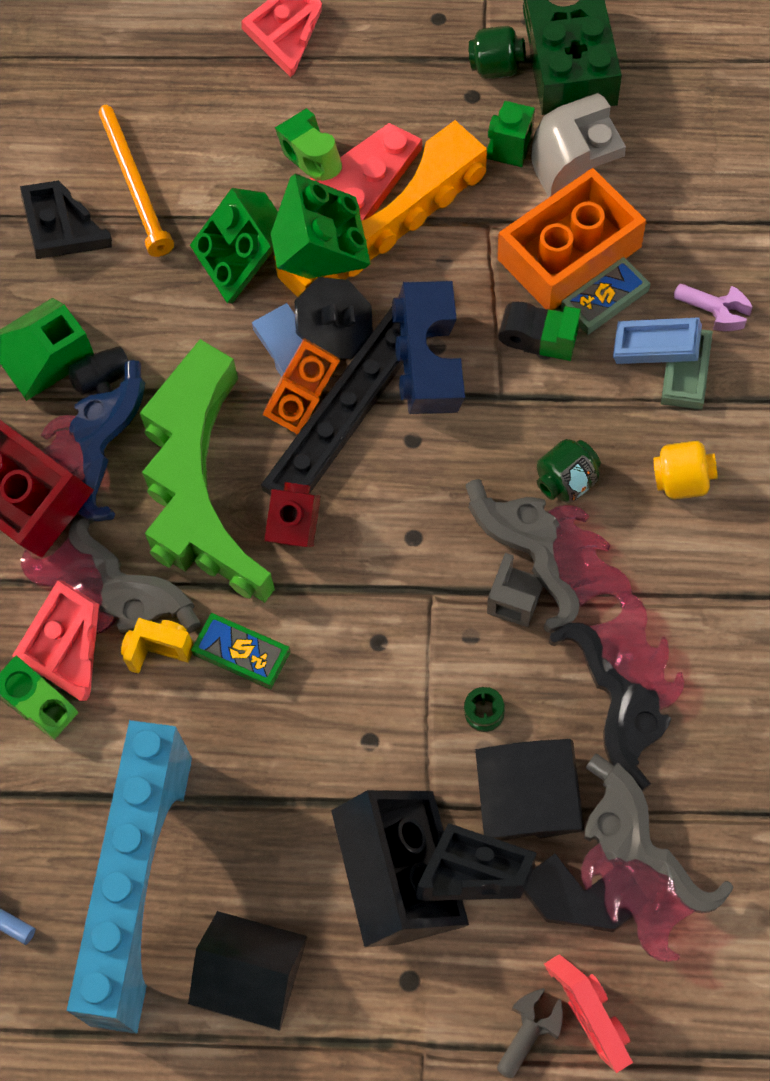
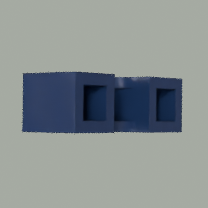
(429, 381)

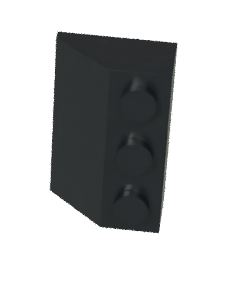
(385, 850)

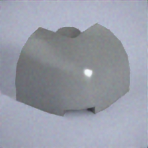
(573, 141)

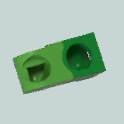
(308, 148)
(35, 698)

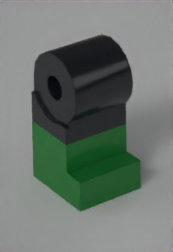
(540, 330)

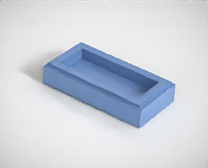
(657, 340)

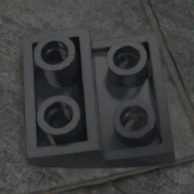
(529, 789)

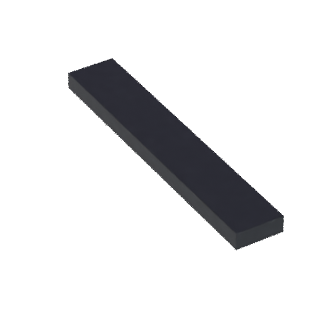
(340, 411)

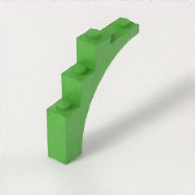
(181, 423)

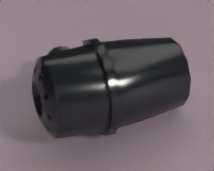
(98, 371)

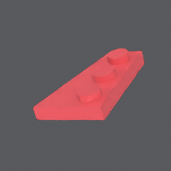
(375, 167)

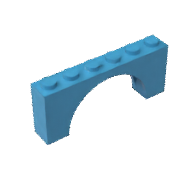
(108, 973)

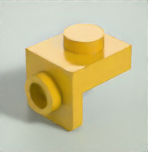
(164, 639)

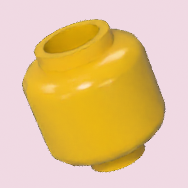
(684, 470)

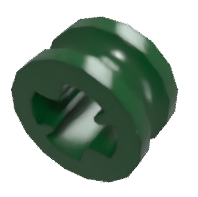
(484, 724)

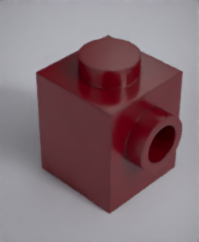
(292, 515)

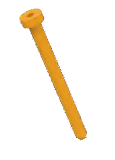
(158, 241)

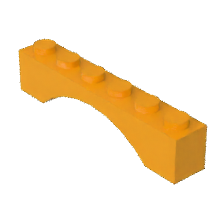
(448, 166)

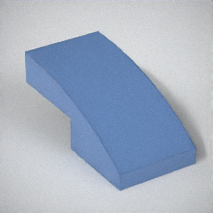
(278, 335)

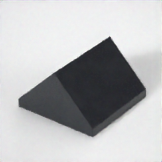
(246, 970)

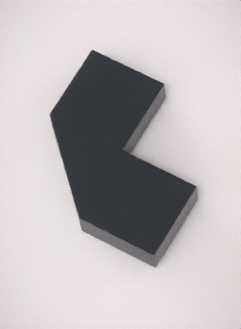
(565, 902)

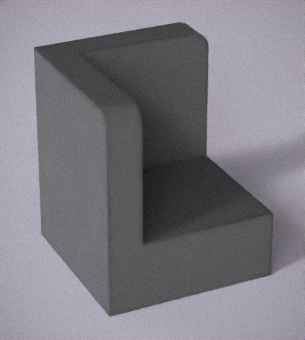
(514, 593)

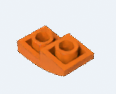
(301, 386)

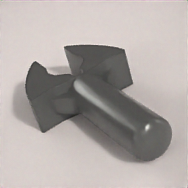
(529, 1032)

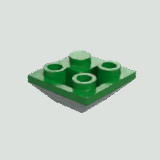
(318, 231)
(236, 240)
(42, 347)

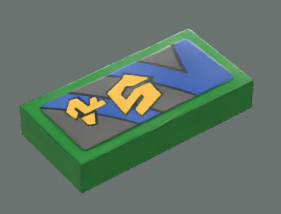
(241, 651)

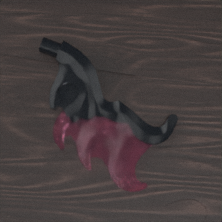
(633, 678)

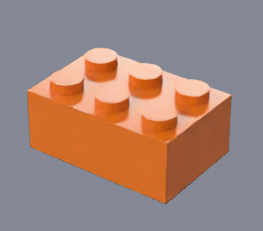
(570, 239)

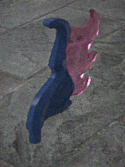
(85, 436)

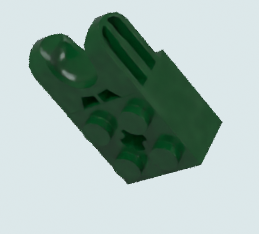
(571, 52)

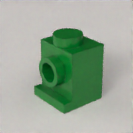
(511, 134)

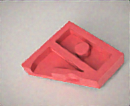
(283, 29)
(63, 640)
(586, 1004)

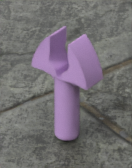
(718, 306)

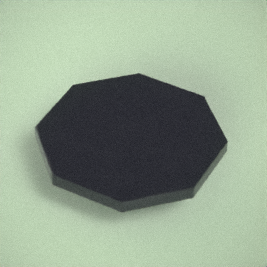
(334, 316)

